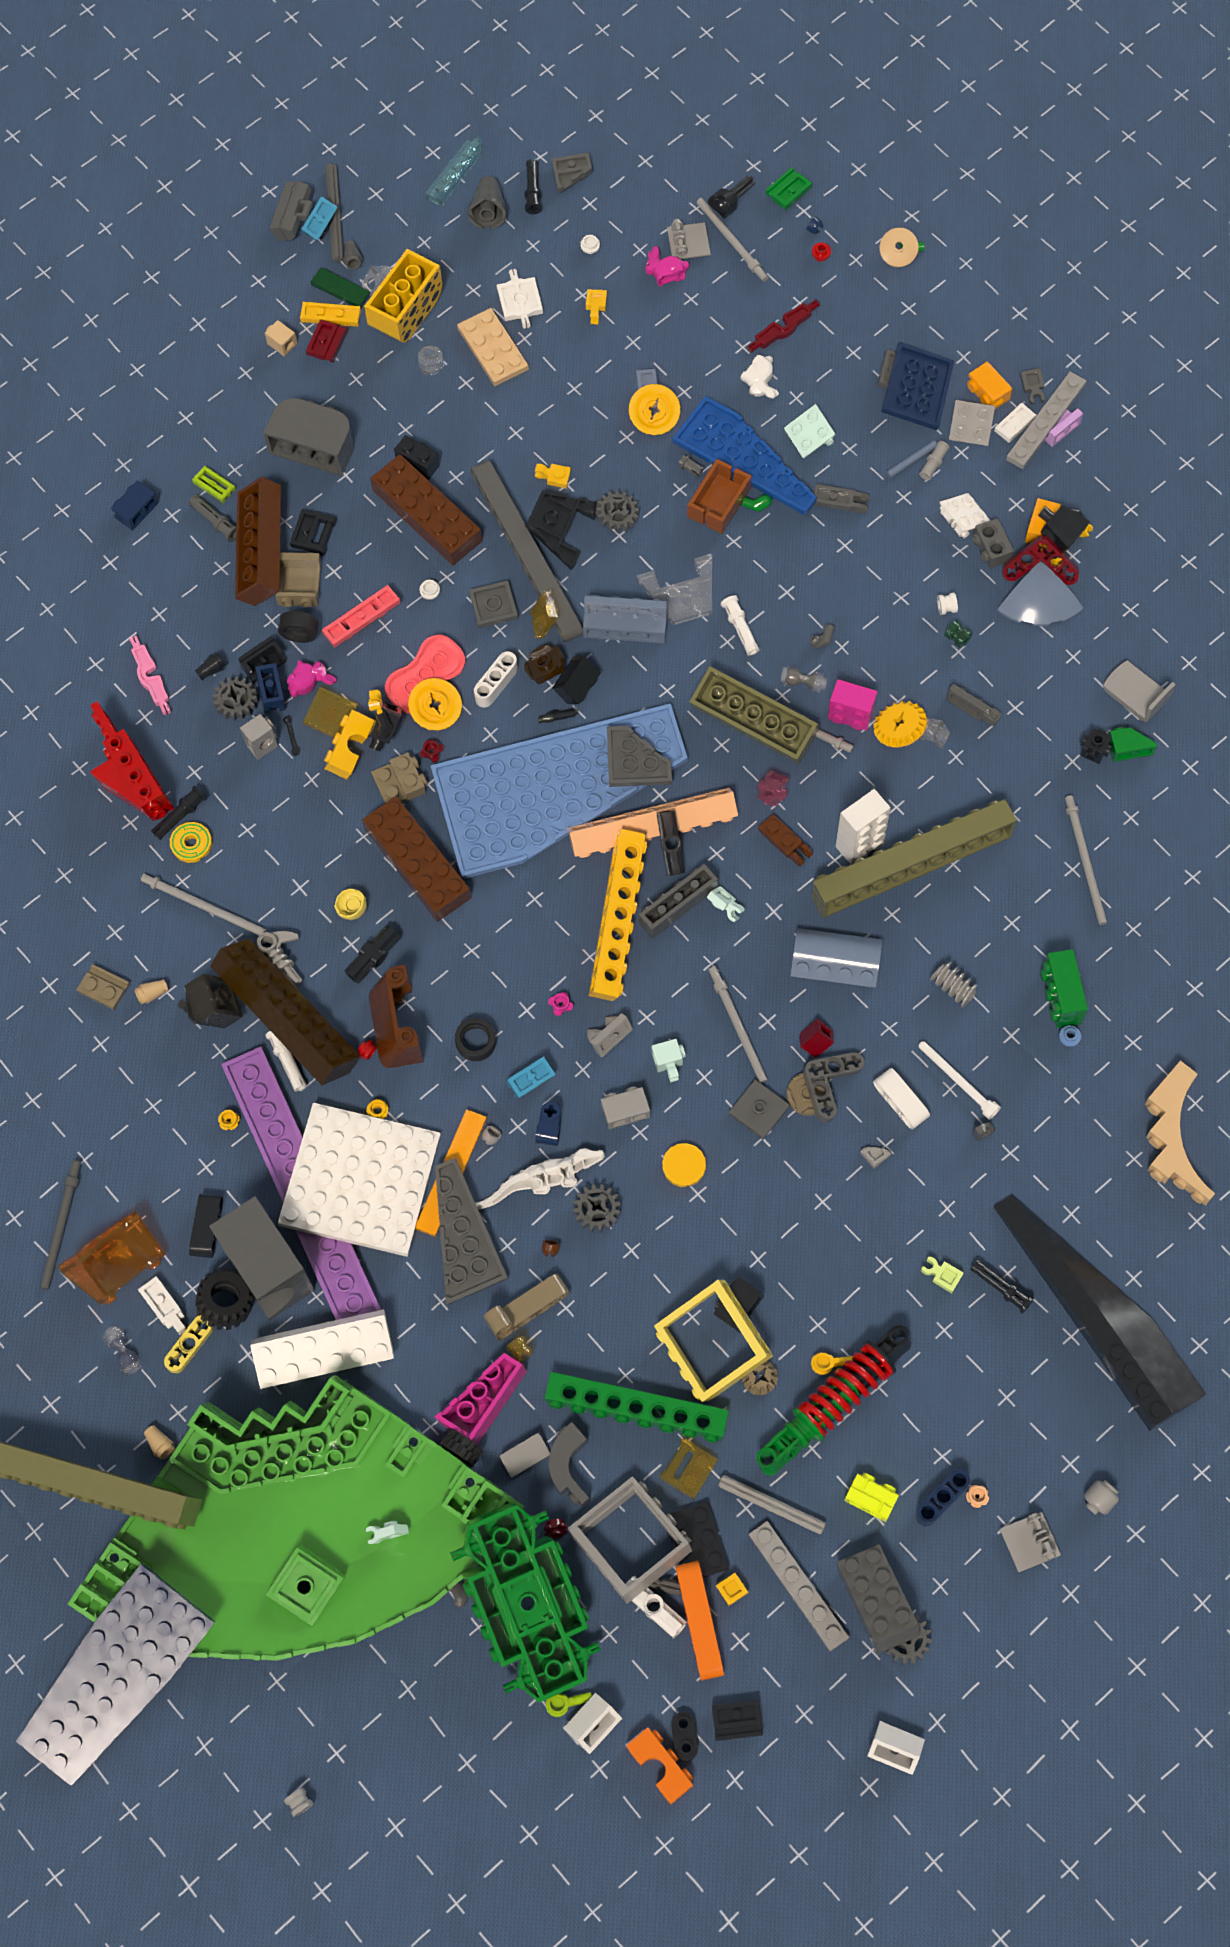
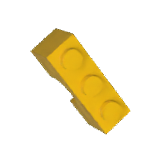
(341, 759)

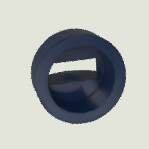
(814, 224)

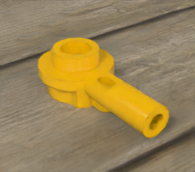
(823, 1363)

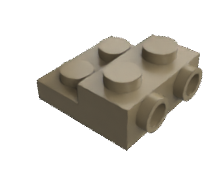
(400, 779)

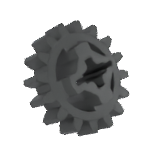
(616, 507)
(225, 701)
(604, 1213)
(909, 1649)

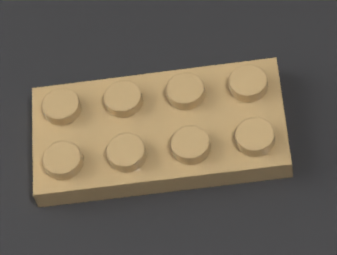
(492, 347)

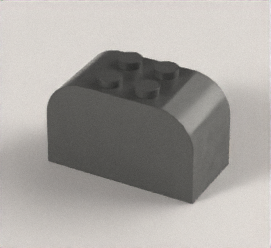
(310, 435)

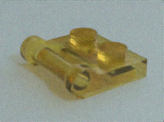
(695, 1472)

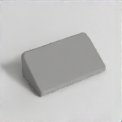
(524, 1455)

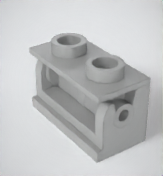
(625, 1107)

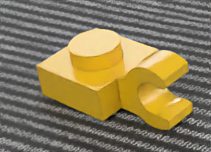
(595, 302)
(555, 476)

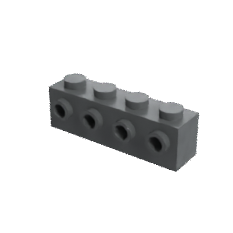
(677, 901)

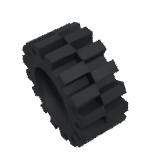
(461, 1447)

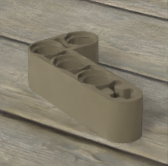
(526, 1307)

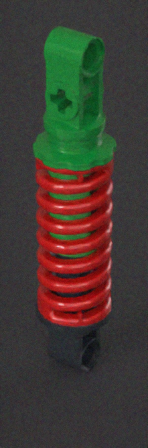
(835, 1398)

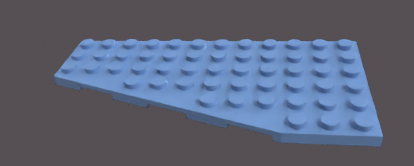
(526, 794)

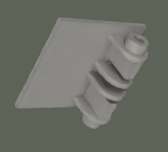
(688, 240)
(971, 422)
(1030, 1542)

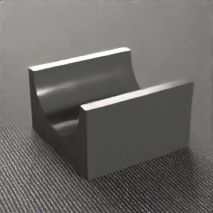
(262, 1258)

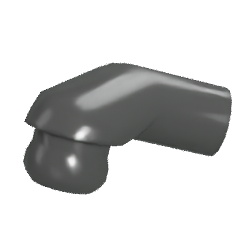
(824, 639)

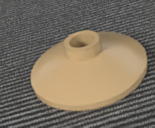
(897, 257)

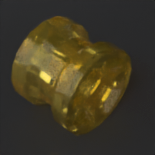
(520, 1349)

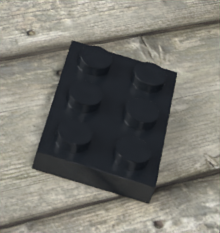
(704, 1538)

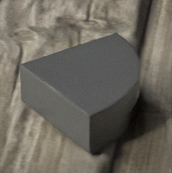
(983, 1130)

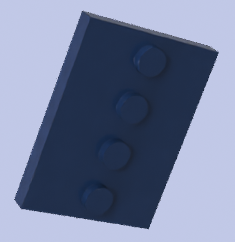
(917, 386)

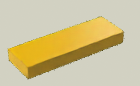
(333, 313)

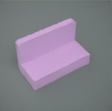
(1066, 425)

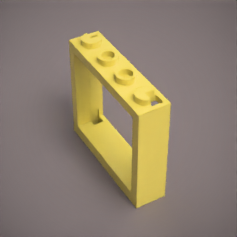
(744, 1324)

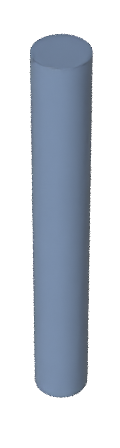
(911, 459)

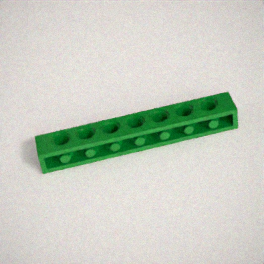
(560, 1383)

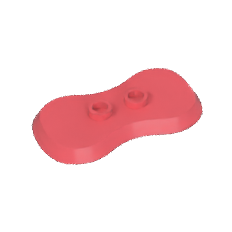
(436, 658)

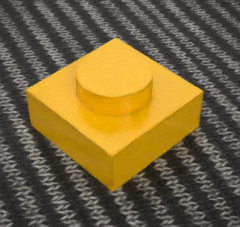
(731, 1589)

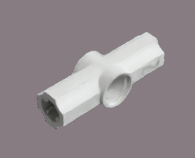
(664, 1617)

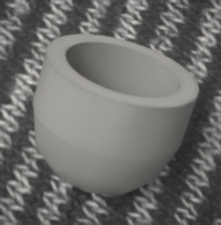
(491, 1135)

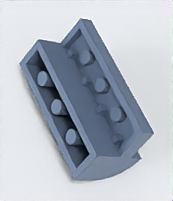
(625, 619)
(836, 957)

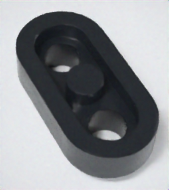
(684, 1736)

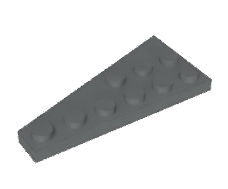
(466, 1247)

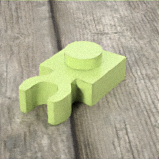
(945, 1275)

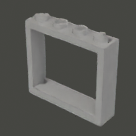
(605, 1508)

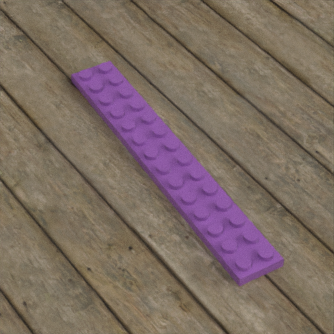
(279, 1144)

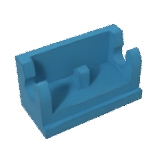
(319, 219)
(530, 1077)

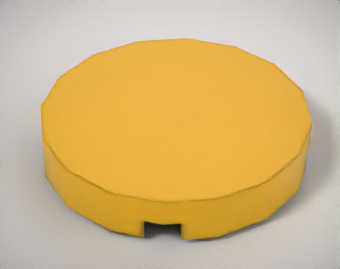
(684, 1165)

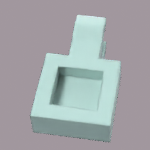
(723, 900)
(390, 1531)

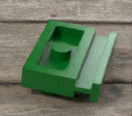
(788, 188)

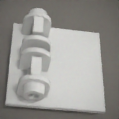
(963, 514)

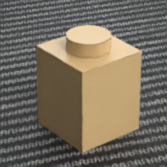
(280, 338)

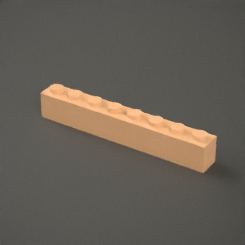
(689, 813)

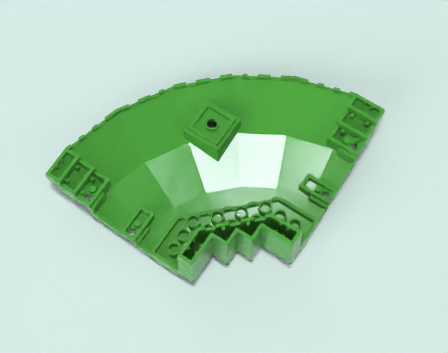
(293, 1506)

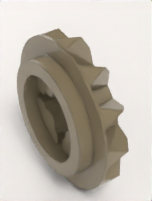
(761, 1387)

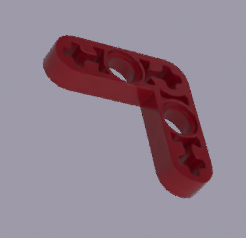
(1040, 555)

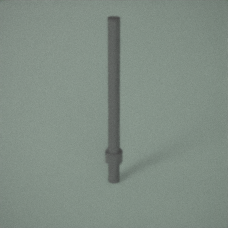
(71, 1183)

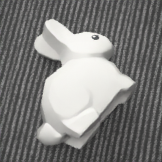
(758, 376)

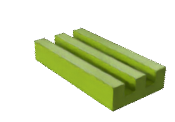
(225, 493)

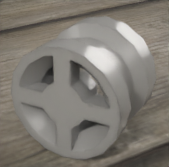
(298, 1802)

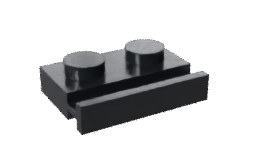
(737, 1720)

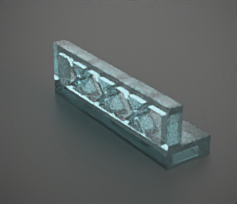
(455, 171)

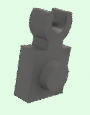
(1033, 383)

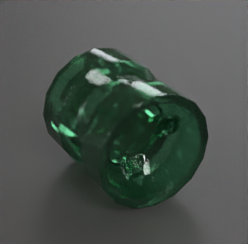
(958, 634)

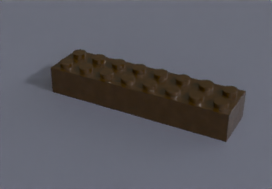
(285, 1011)

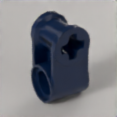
(549, 1127)

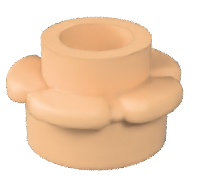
(981, 1491)

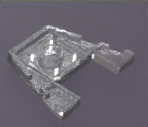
(687, 598)

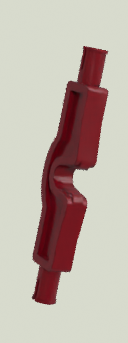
(775, 331)

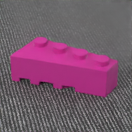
(483, 1399)

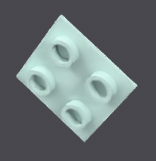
(810, 431)

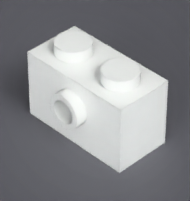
(592, 1723)
(896, 1747)

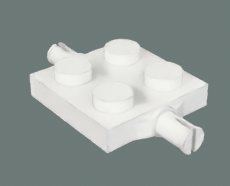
(519, 299)

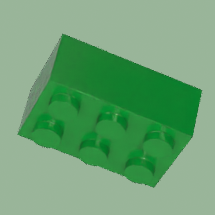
(1064, 988)

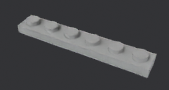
(1046, 420)
(798, 1586)

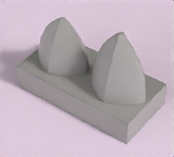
(609, 1037)

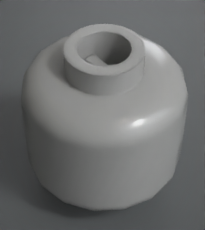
(1101, 1497)

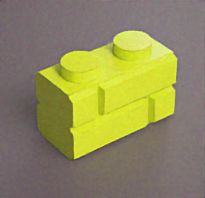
(872, 1497)

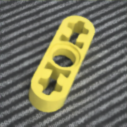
(204, 1334)

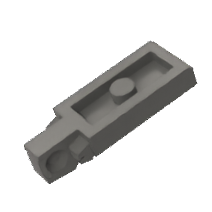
(972, 706)

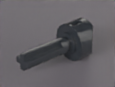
(725, 201)

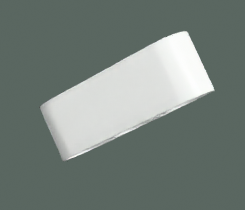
(494, 688)
(901, 1098)

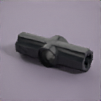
(668, 829)
(372, 954)

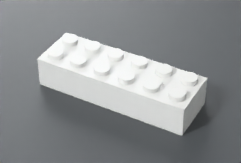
(322, 1349)

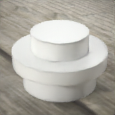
(590, 244)
(429, 589)

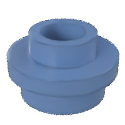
(1069, 1042)

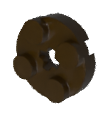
(553, 667)

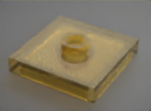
(328, 712)

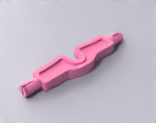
(154, 683)

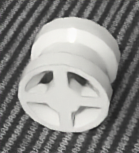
(947, 603)

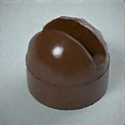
(550, 1246)

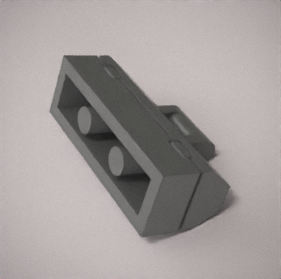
(291, 210)

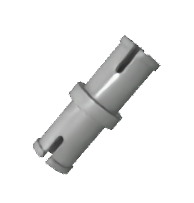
(934, 460)

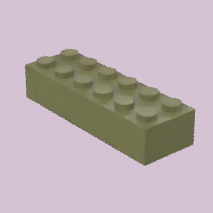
(754, 715)

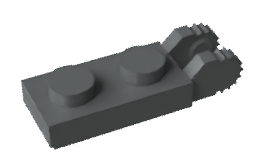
(841, 498)

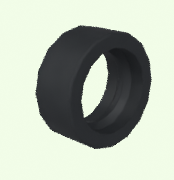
(298, 626)
(475, 1023)

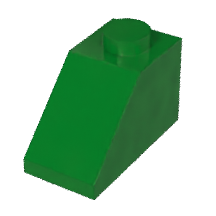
(1130, 744)

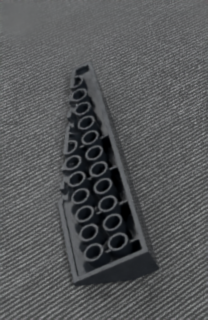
(1111, 1323)

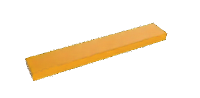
(461, 1149)

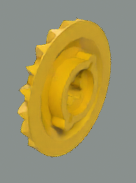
(645, 399)
(441, 692)
(905, 734)

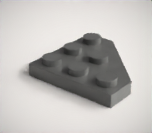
(634, 760)

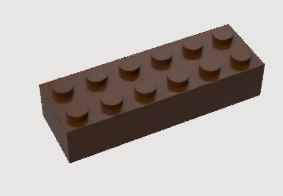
(426, 509)
(258, 541)
(416, 859)

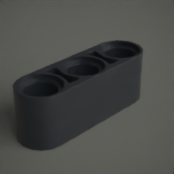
(202, 1238)

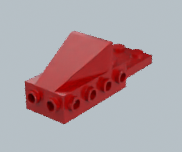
(127, 772)

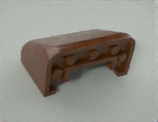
(394, 1045)

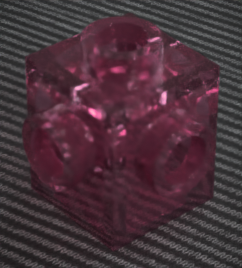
(773, 788)

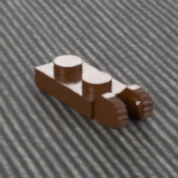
(784, 839)

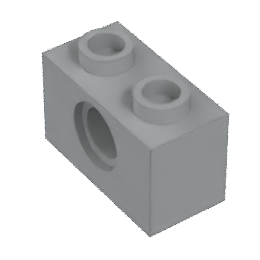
(259, 736)

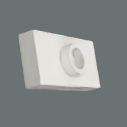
(1015, 422)

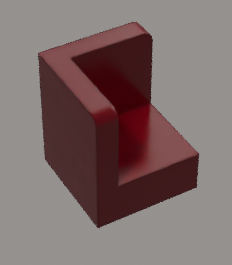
(816, 1038)

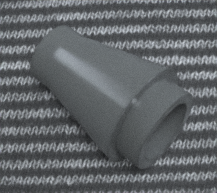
(352, 257)

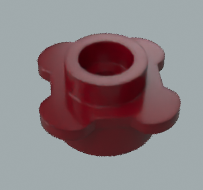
(431, 745)
(555, 1528)

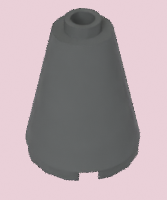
(487, 204)

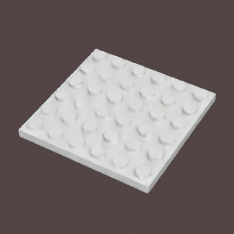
(359, 1179)

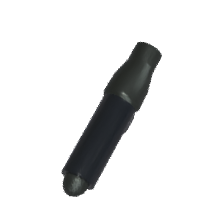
(556, 715)

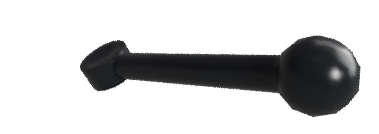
(295, 750)

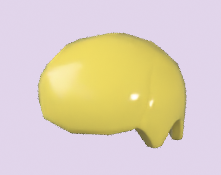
(350, 904)

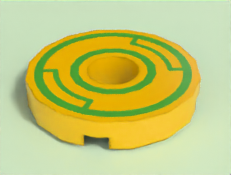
(188, 831)

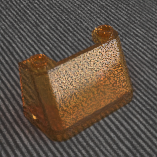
(113, 1258)

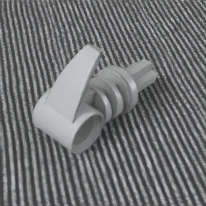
(276, 955)

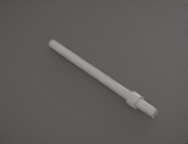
(753, 264)
(721, 988)

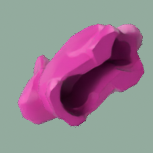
(666, 269)
(305, 677)

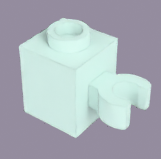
(668, 1057)

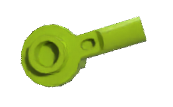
(559, 1704)

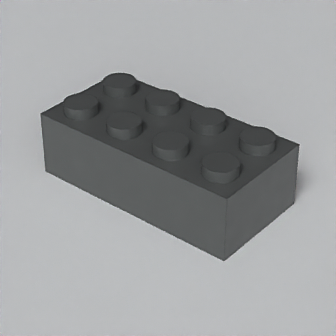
(878, 1599)

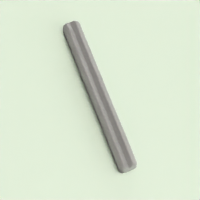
(772, 1504)

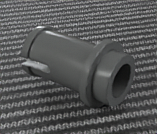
(691, 466)

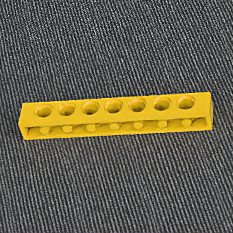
(600, 986)

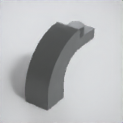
(562, 1451)

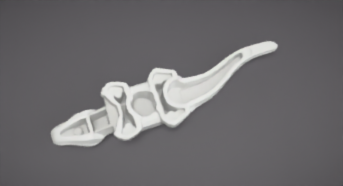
(545, 1175)

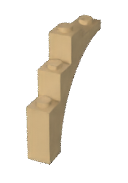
(1166, 1135)

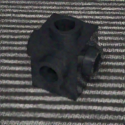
(1095, 745)

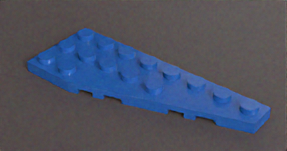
(722, 434)

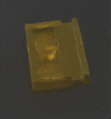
(543, 614)

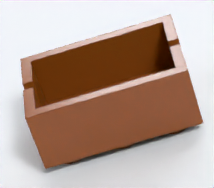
(718, 496)

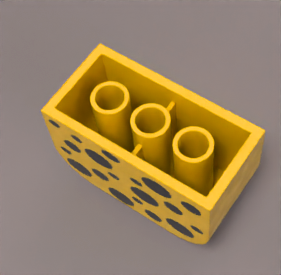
(405, 296)

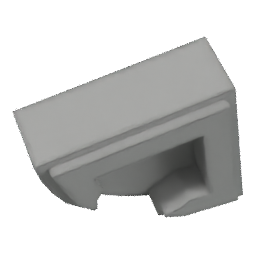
(875, 1155)

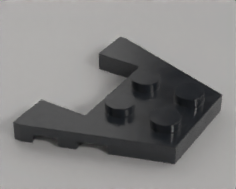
(551, 521)

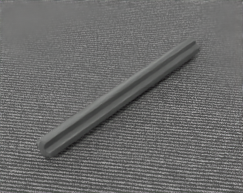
(335, 221)

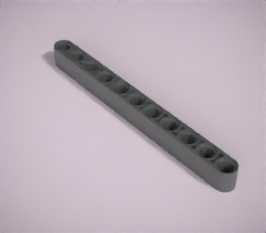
(525, 547)

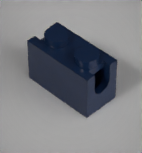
(134, 505)
(270, 688)

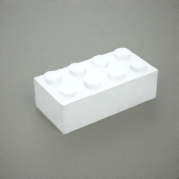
(863, 827)

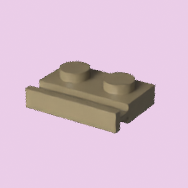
(103, 987)

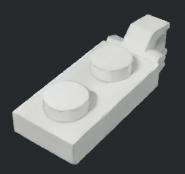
(163, 1304)

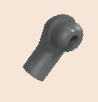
(459, 1595)

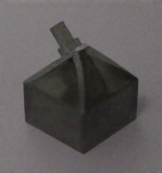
(210, 1002)

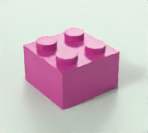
(852, 705)

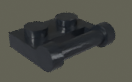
(306, 530)

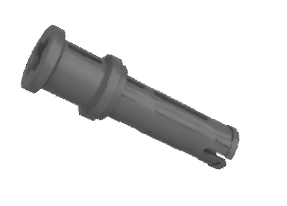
(219, 522)

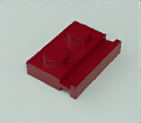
(326, 341)

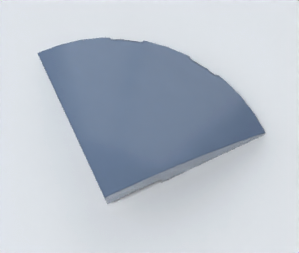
(1040, 599)

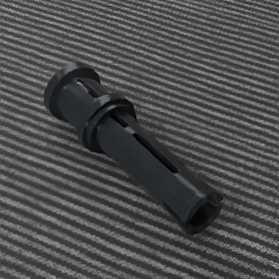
(532, 192)
(185, 806)
(1013, 1290)

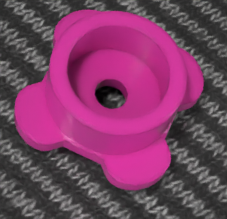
(561, 997)

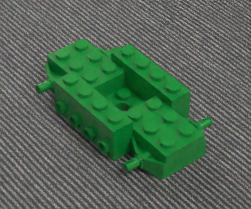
(517, 1568)

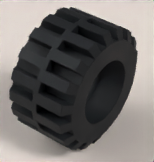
(220, 1315)

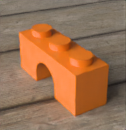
(648, 1747)

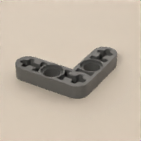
(822, 1077)

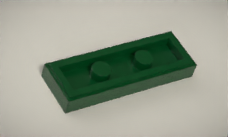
(340, 287)

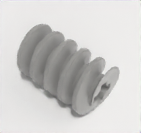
(954, 984)

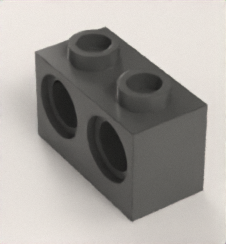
(997, 542)

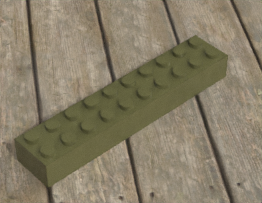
(913, 858)
(98, 1487)

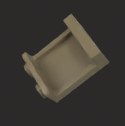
(299, 579)

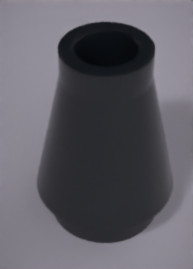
(210, 666)

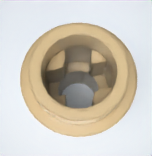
(150, 991)
(160, 1444)

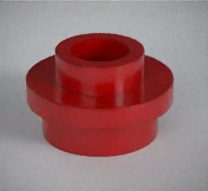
(821, 255)
(367, 1049)

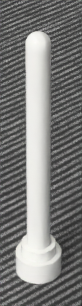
(988, 1107)

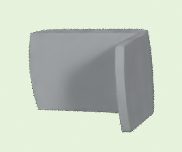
(1137, 691)

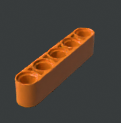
(699, 1620)

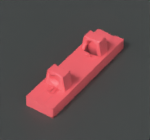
(361, 616)

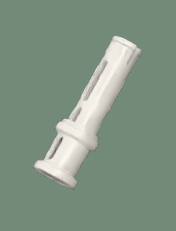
(737, 618)
(288, 1062)

